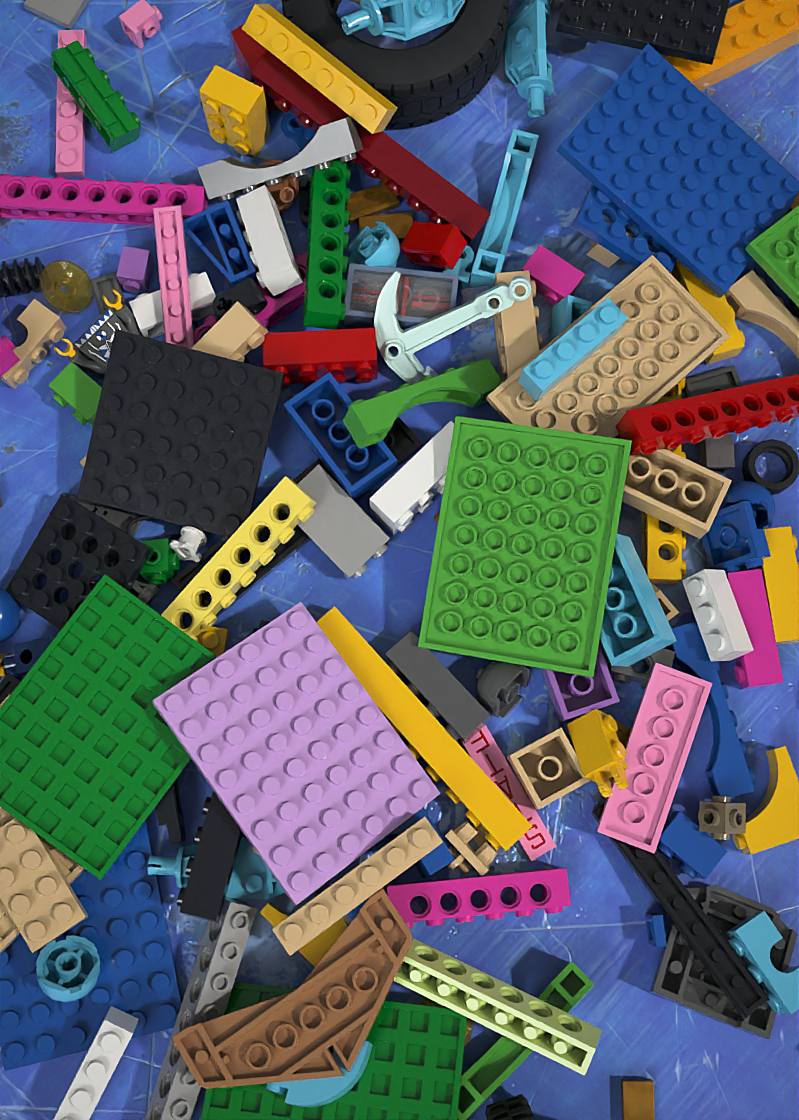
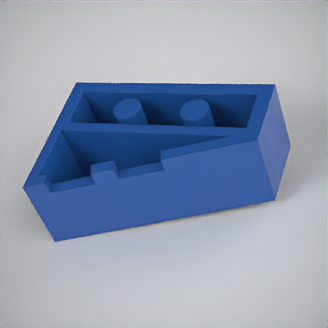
(222, 241)

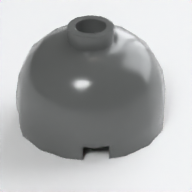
(499, 686)

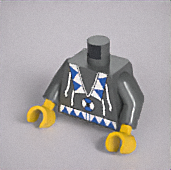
(94, 345)

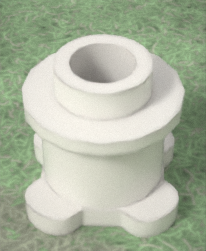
(189, 544)

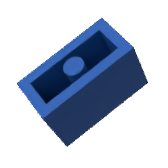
(689, 846)

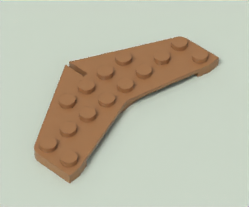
(293, 1032)

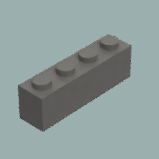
(438, 687)

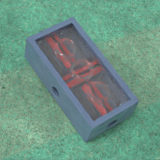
(419, 295)

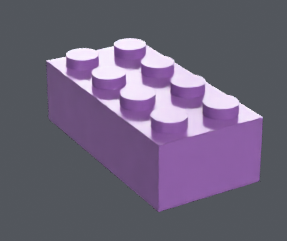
(579, 694)

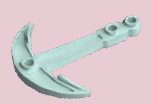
(427, 332)

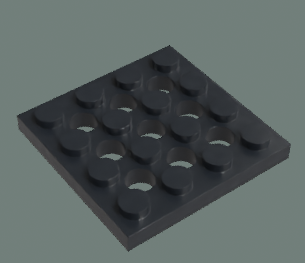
(52, 538)

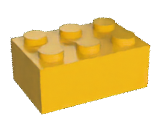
(235, 111)

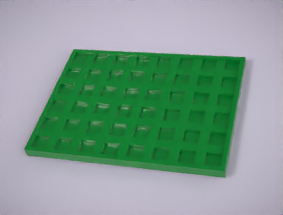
(81, 733)
(408, 1076)

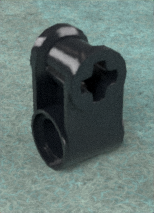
(244, 292)

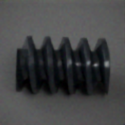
(20, 278)

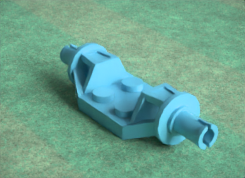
(406, 17)
(526, 53)
(249, 877)

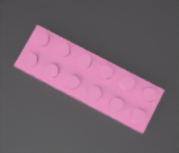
(655, 757)

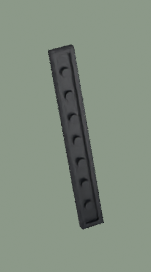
(693, 926)

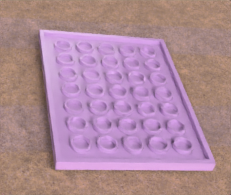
(296, 751)

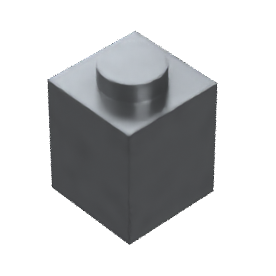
(717, 454)

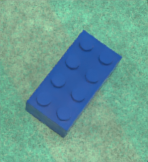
(319, 419)

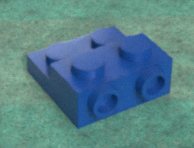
(735, 540)

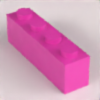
(762, 664)

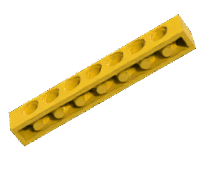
(653, 538)

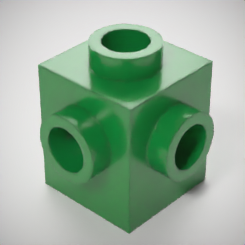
(161, 563)

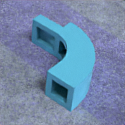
(323, 1090)

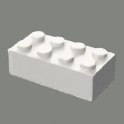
(414, 484)

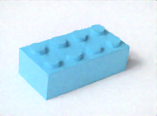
(632, 614)

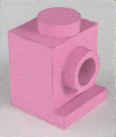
(141, 22)

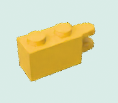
(599, 750)

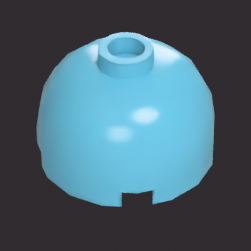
(375, 247)
(68, 968)

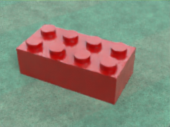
(312, 354)

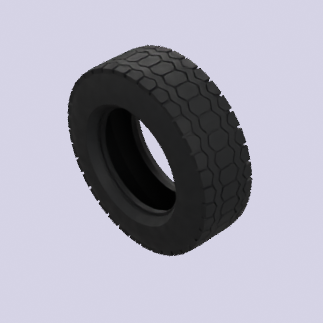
(420, 79)

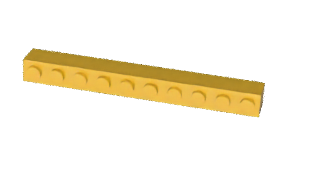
(427, 737)

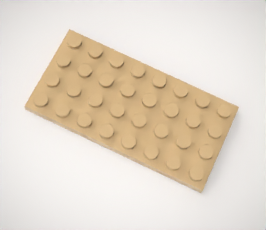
(650, 355)

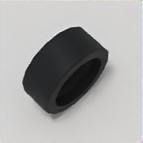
(780, 449)

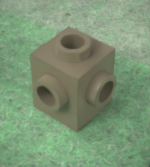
(722, 817)

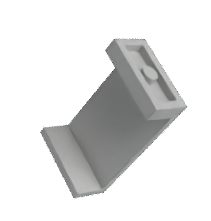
(340, 525)

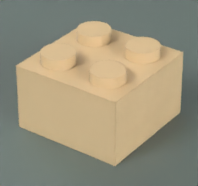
(547, 769)

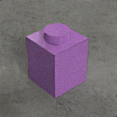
(135, 269)

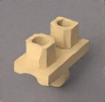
(477, 858)

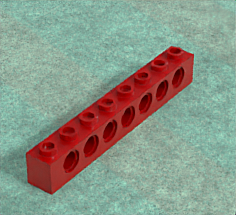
(710, 415)

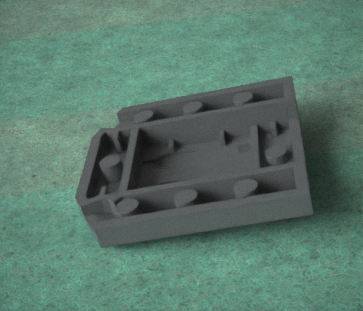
(687, 982)

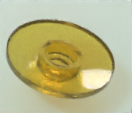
(73, 280)

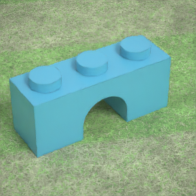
(753, 942)

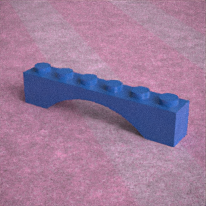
(727, 766)

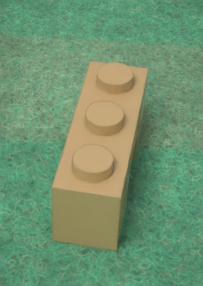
(43, 330)

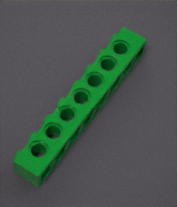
(326, 233)

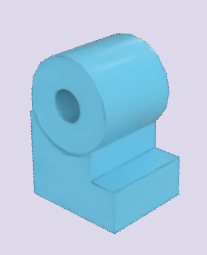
(463, 268)

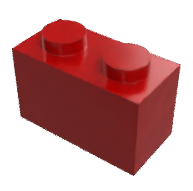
(433, 245)

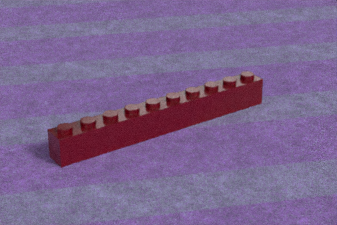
(380, 154)

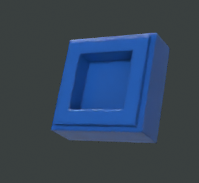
(655, 929)

